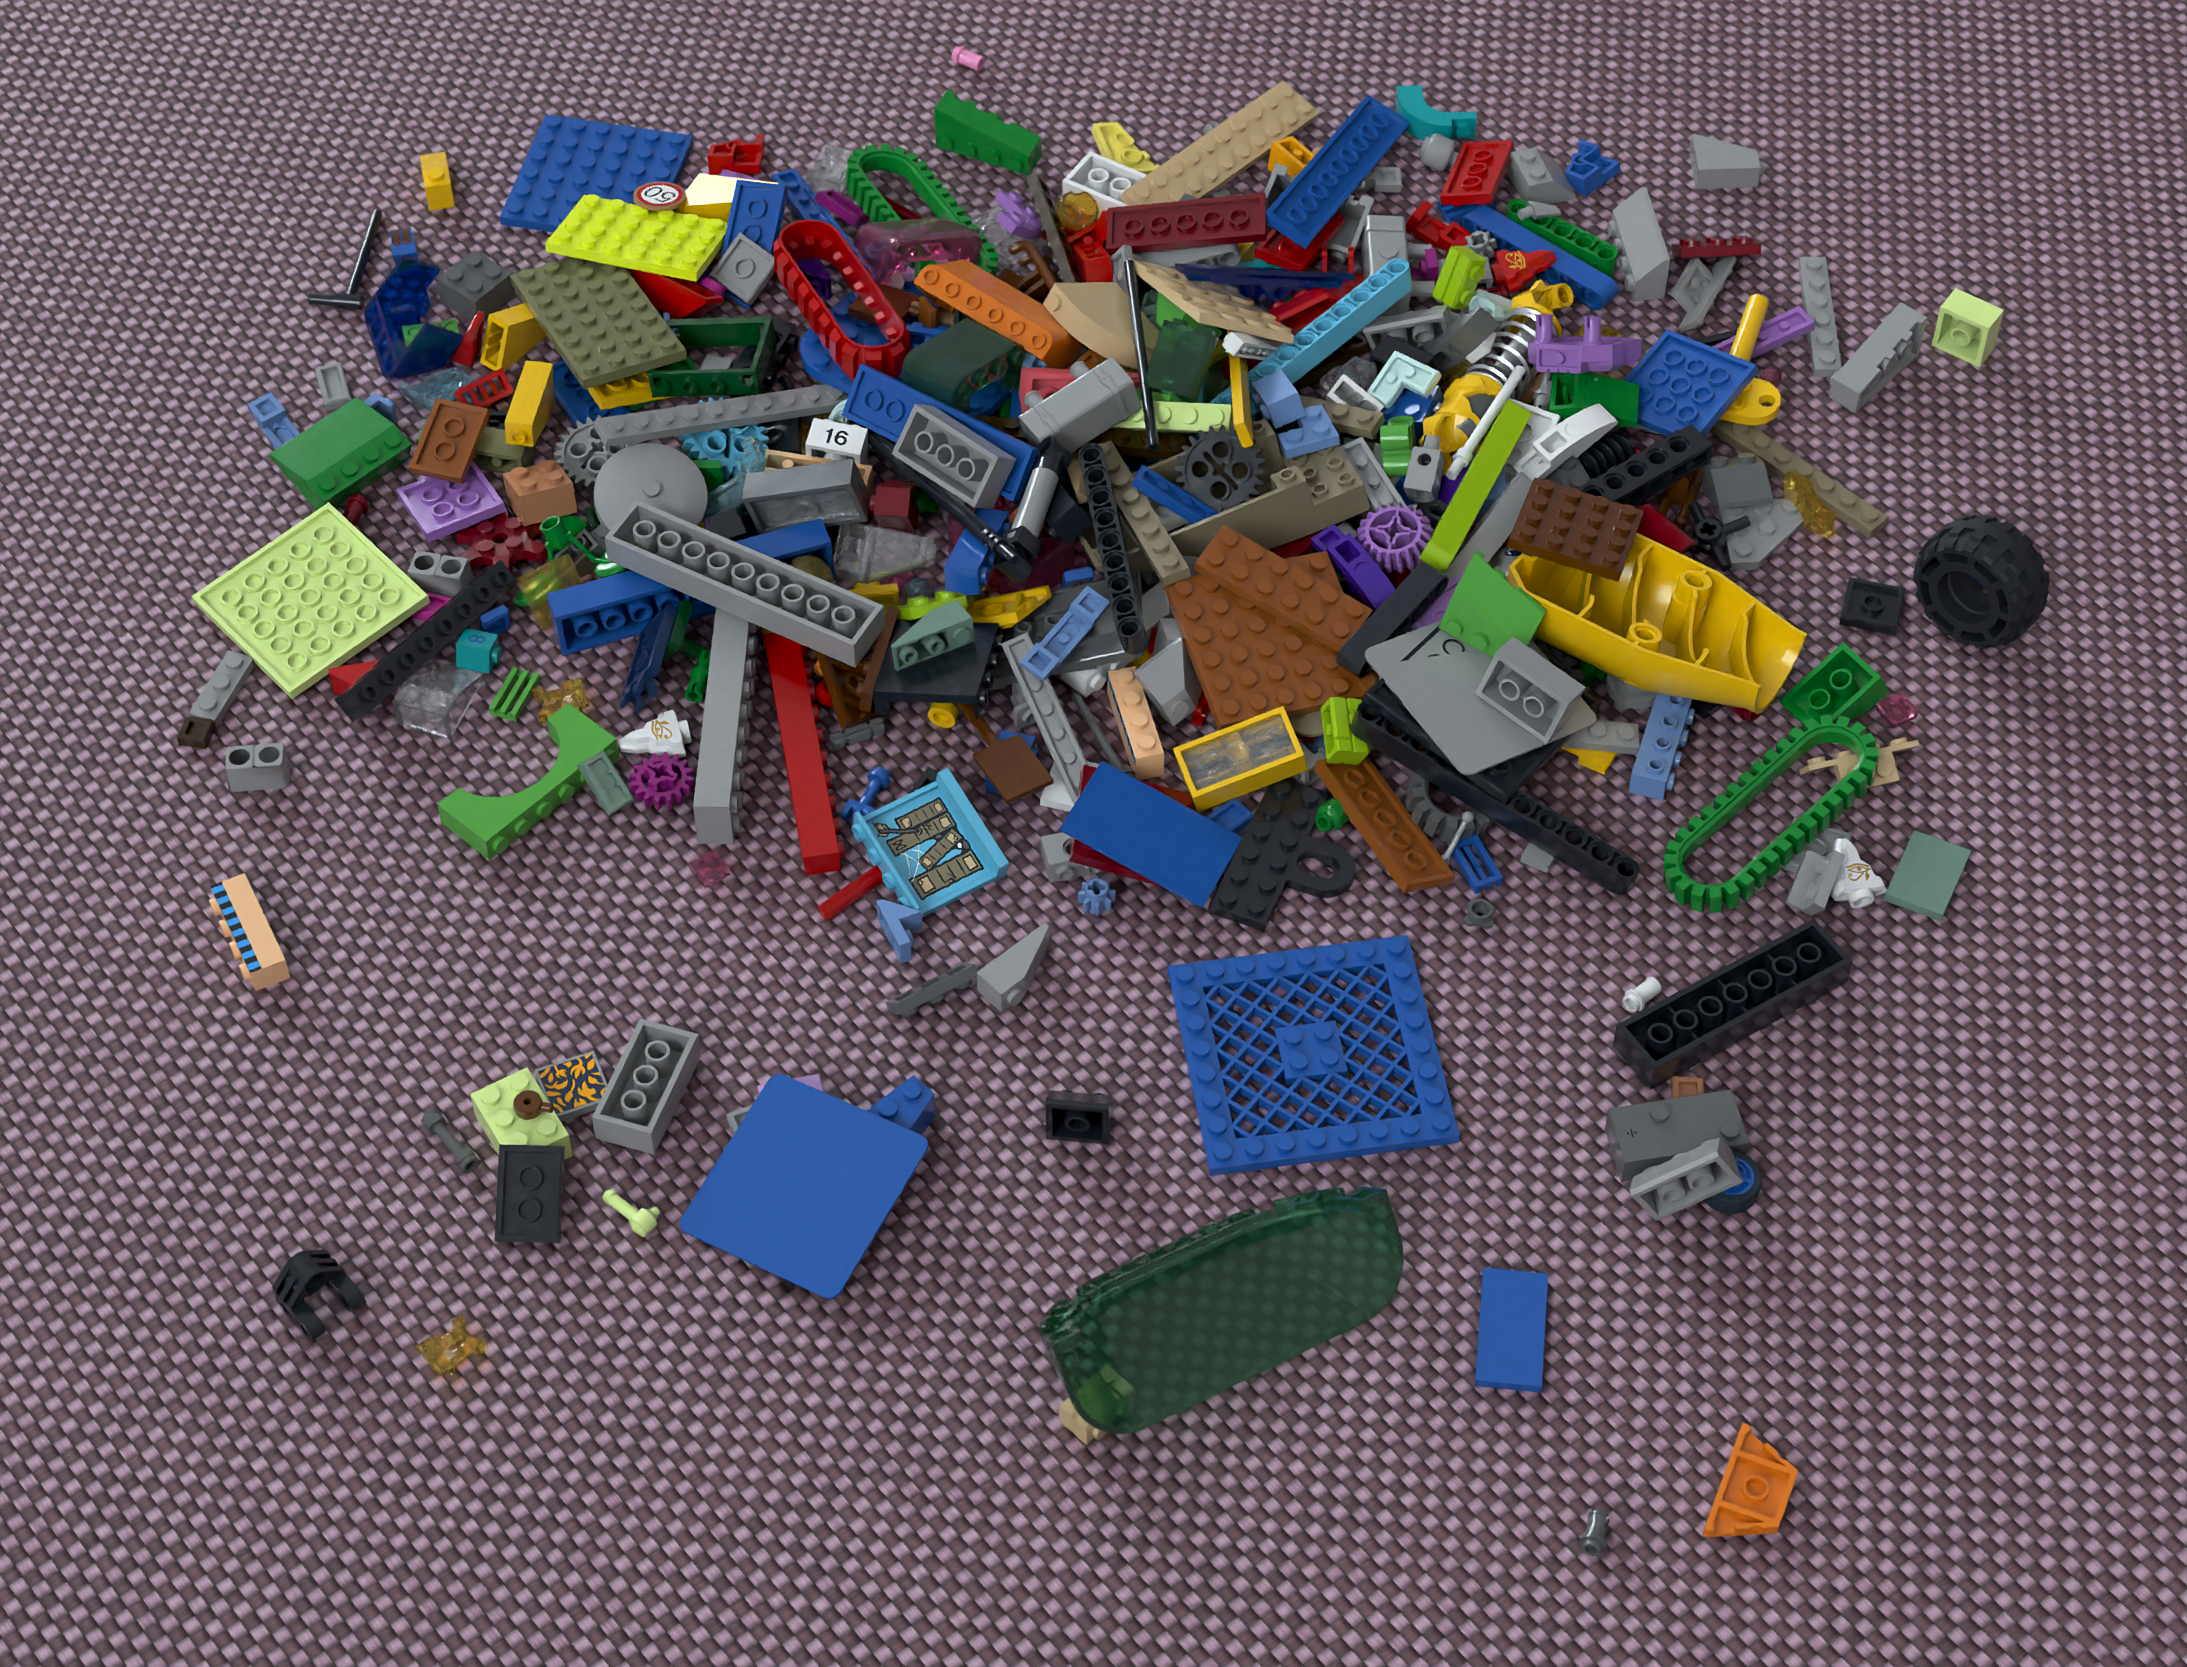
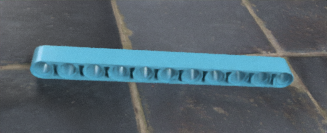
(1332, 327)

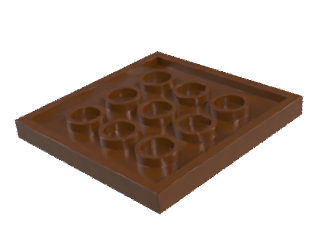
(1575, 529)

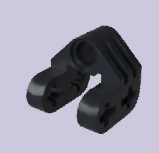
(305, 1275)

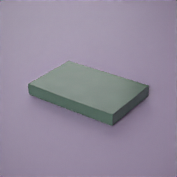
(1927, 875)

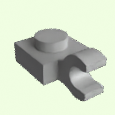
(1383, 180)

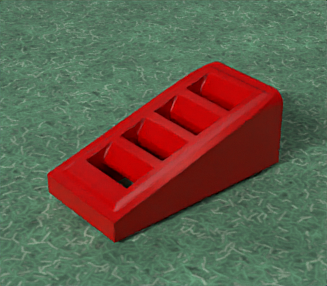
(472, 341)
(508, 389)

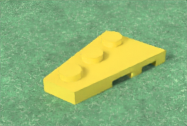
(1119, 146)

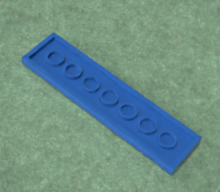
(885, 406)

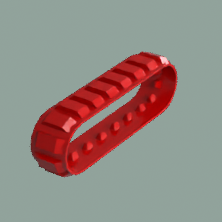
(823, 241)

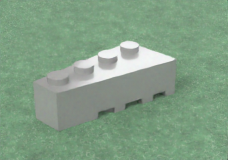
(1879, 358)

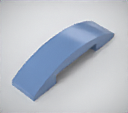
(272, 420)
(1066, 634)

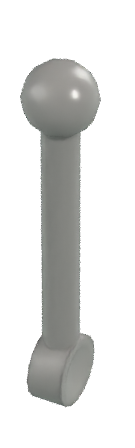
(1466, 817)

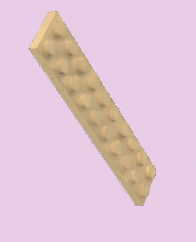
(1226, 149)

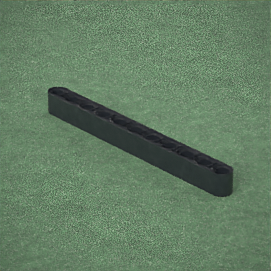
(1520, 814)

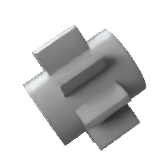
(1481, 243)

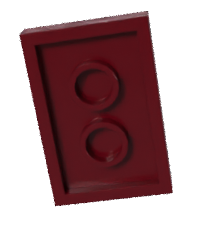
(1716, 247)

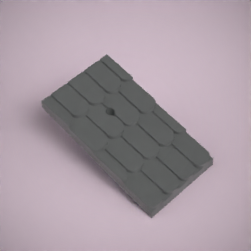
(1100, 644)

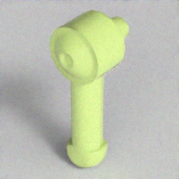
(641, 1221)

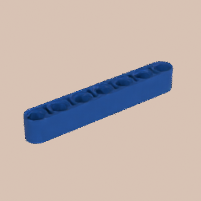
(1586, 282)

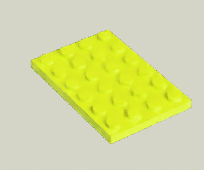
(638, 238)

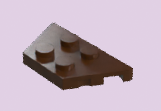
(842, 686)

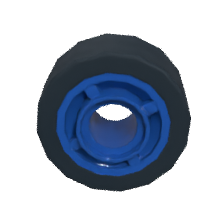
(1743, 1195)

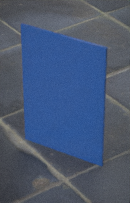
(1151, 834)

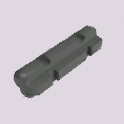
(857, 733)

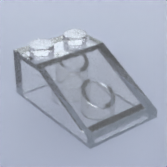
(436, 697)

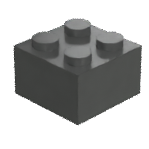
(475, 286)

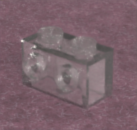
(829, 169)

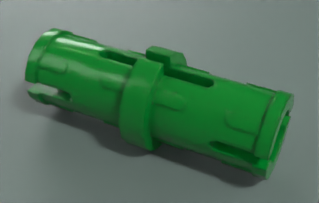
(698, 678)

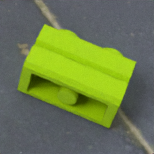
(1459, 277)
(1339, 741)

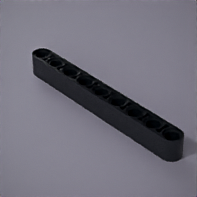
(1113, 549)

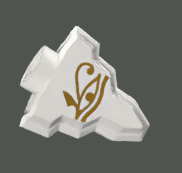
(659, 736)
(1855, 878)

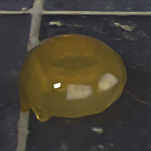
(1077, 210)

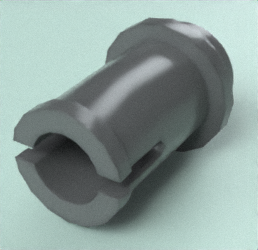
(1593, 1540)

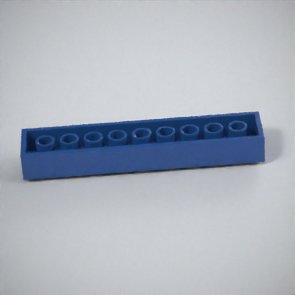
(628, 601)

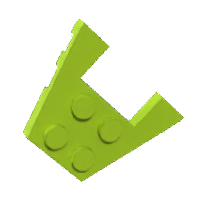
(921, 605)

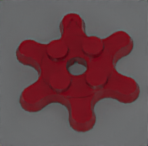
(517, 544)

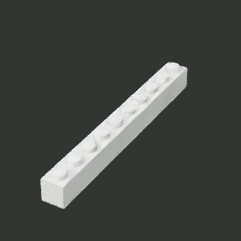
(1250, 346)

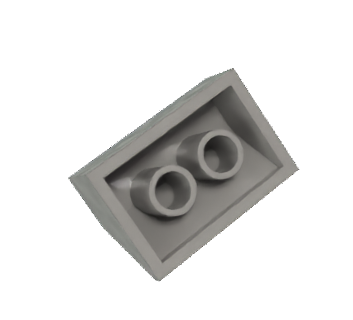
(1411, 327)
(1686, 1179)

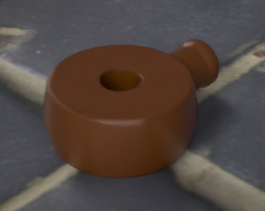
(529, 1105)

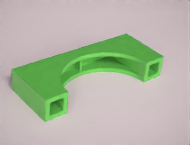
(496, 822)

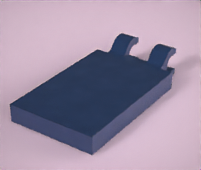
(648, 659)

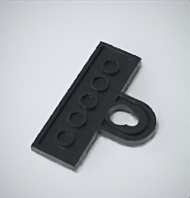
(1270, 854)

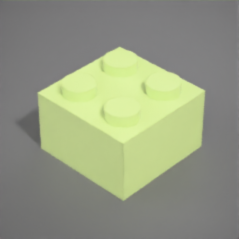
(1967, 327)

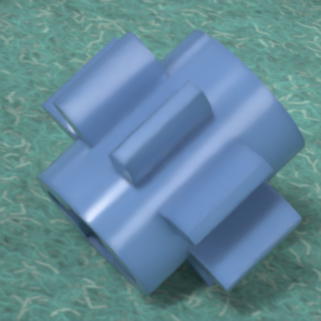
(1096, 896)

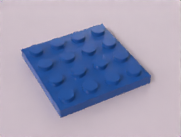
(1687, 384)

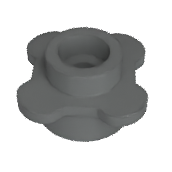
(1483, 908)

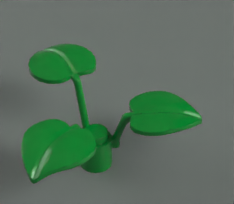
(558, 534)

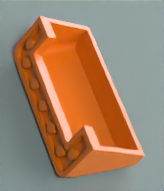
(999, 307)

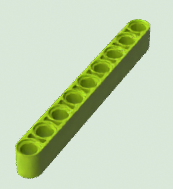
(1475, 486)

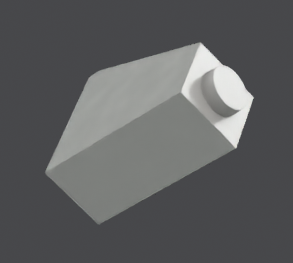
(1723, 164)

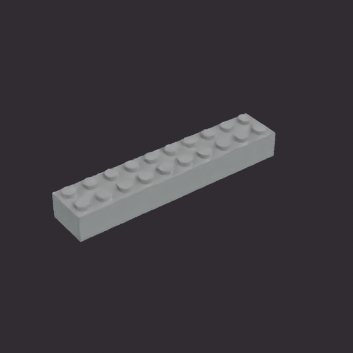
(745, 583)
(725, 729)

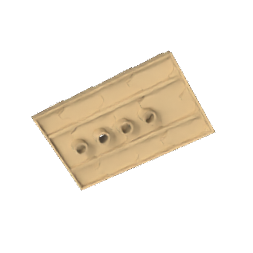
(1213, 303)

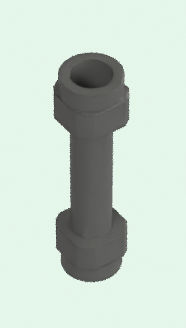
(463, 1157)

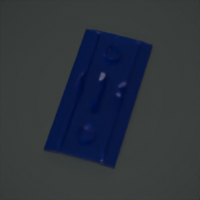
(1259, 280)

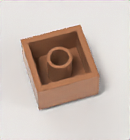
(539, 492)

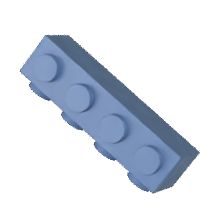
(1660, 746)

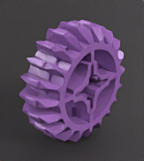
(1395, 536)

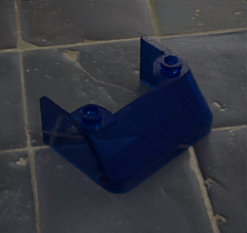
(400, 303)

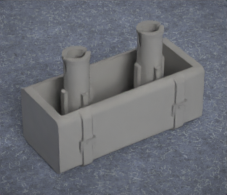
(1384, 241)
(1083, 407)

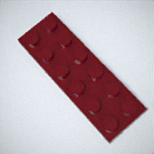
(1187, 223)

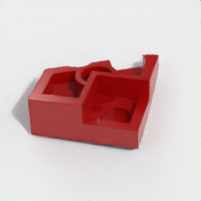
(737, 156)

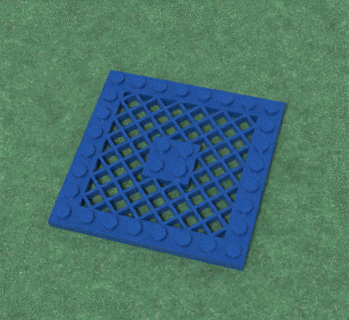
(1311, 1055)

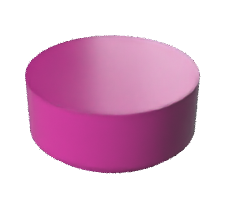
(712, 286)

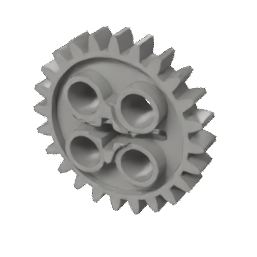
(584, 454)

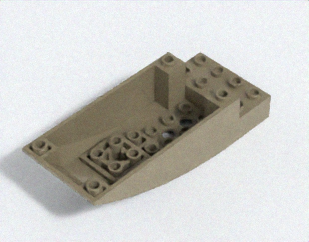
(1296, 501)

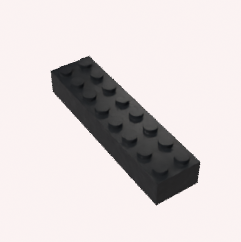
(1731, 1004)

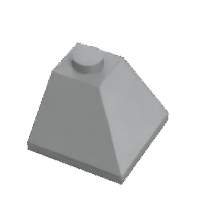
(1171, 682)

